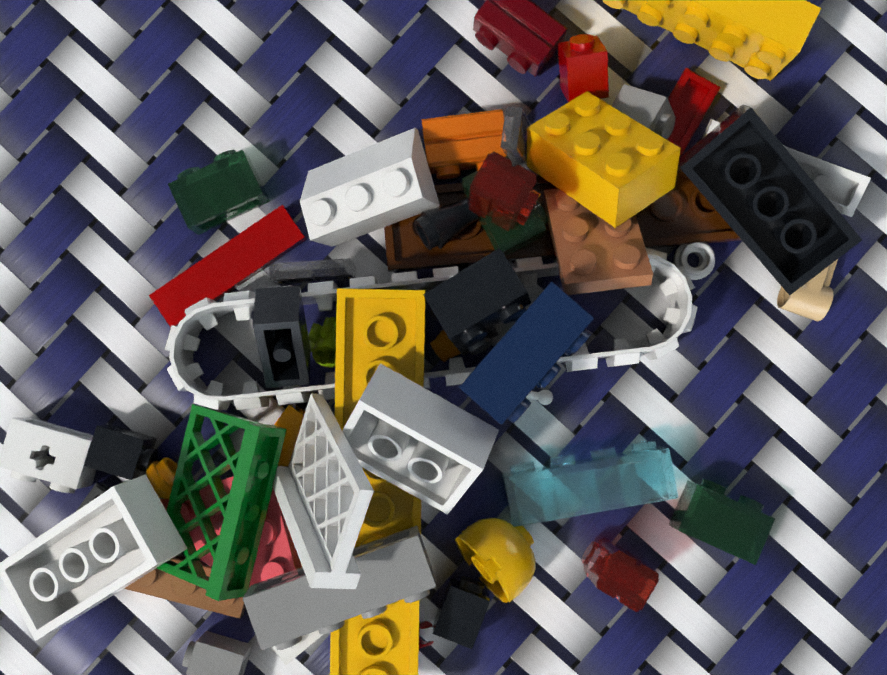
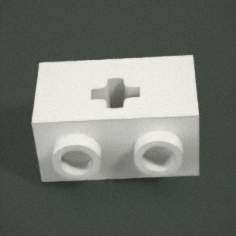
(27, 451)

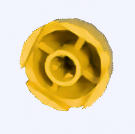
(500, 555)

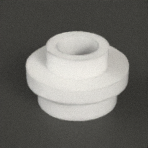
(706, 259)

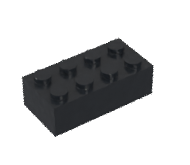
(768, 199)

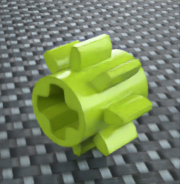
(324, 342)

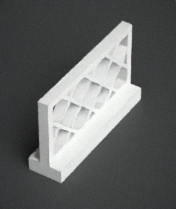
(324, 499)

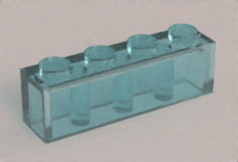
(589, 484)

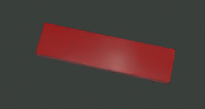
(229, 265)

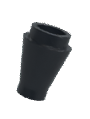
(442, 224)

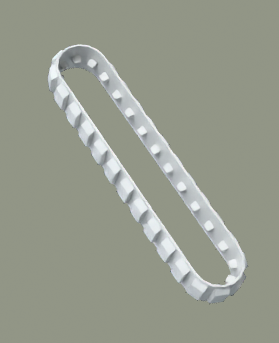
(184, 338)

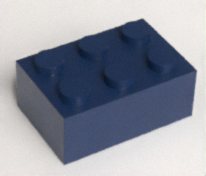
(528, 355)

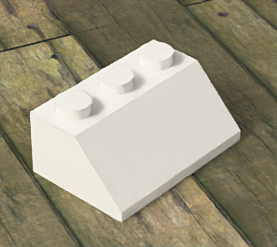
(368, 190)
(418, 439)

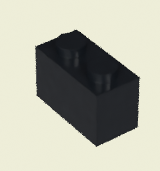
(282, 336)

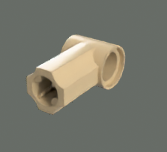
(811, 299)

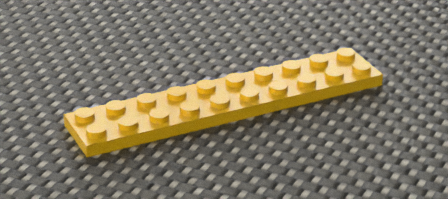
(373, 330)

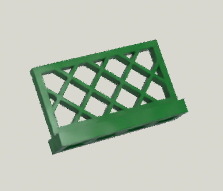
(242, 508)

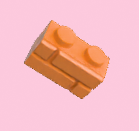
(461, 141)

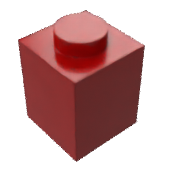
(583, 67)

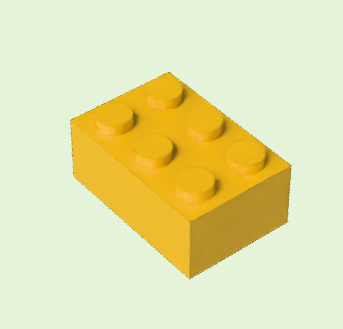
(602, 158)

